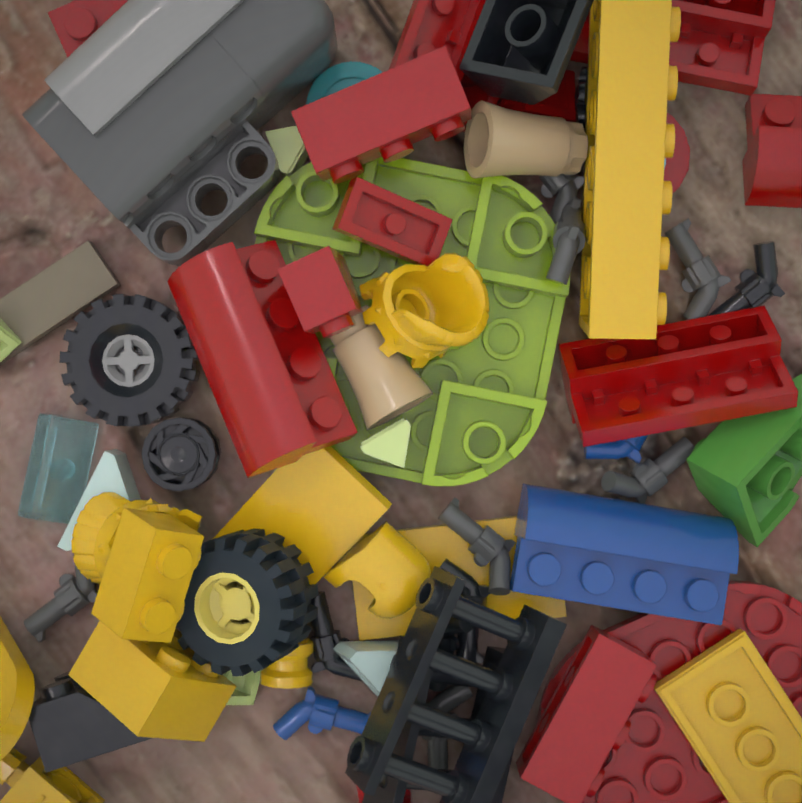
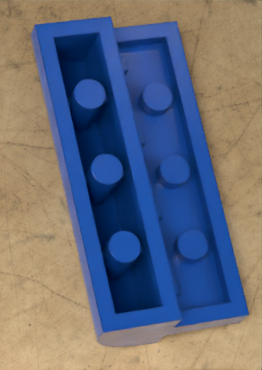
(623, 554)

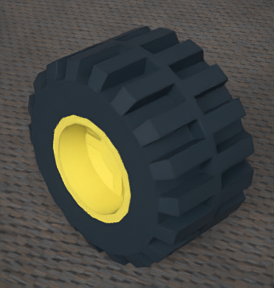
(247, 602)

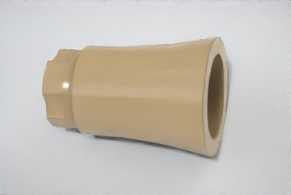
(521, 143)
(380, 383)

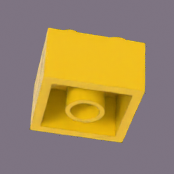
(152, 685)

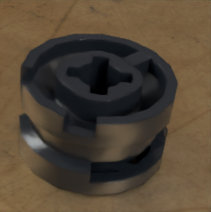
(181, 453)

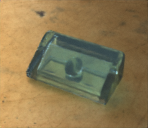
(57, 467)

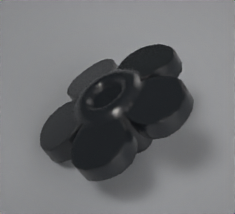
(581, 96)

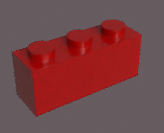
(383, 116)
(586, 717)

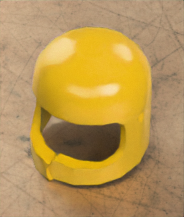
(387, 568)

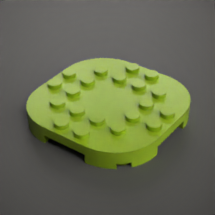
(484, 392)

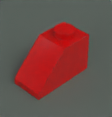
(322, 292)

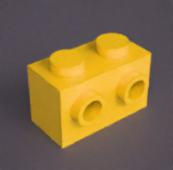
(147, 576)

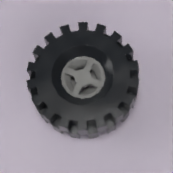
(104, 361)

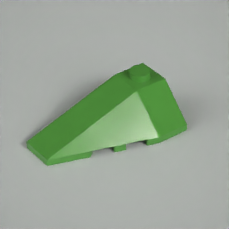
(752, 468)

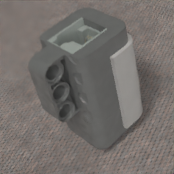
(173, 106)

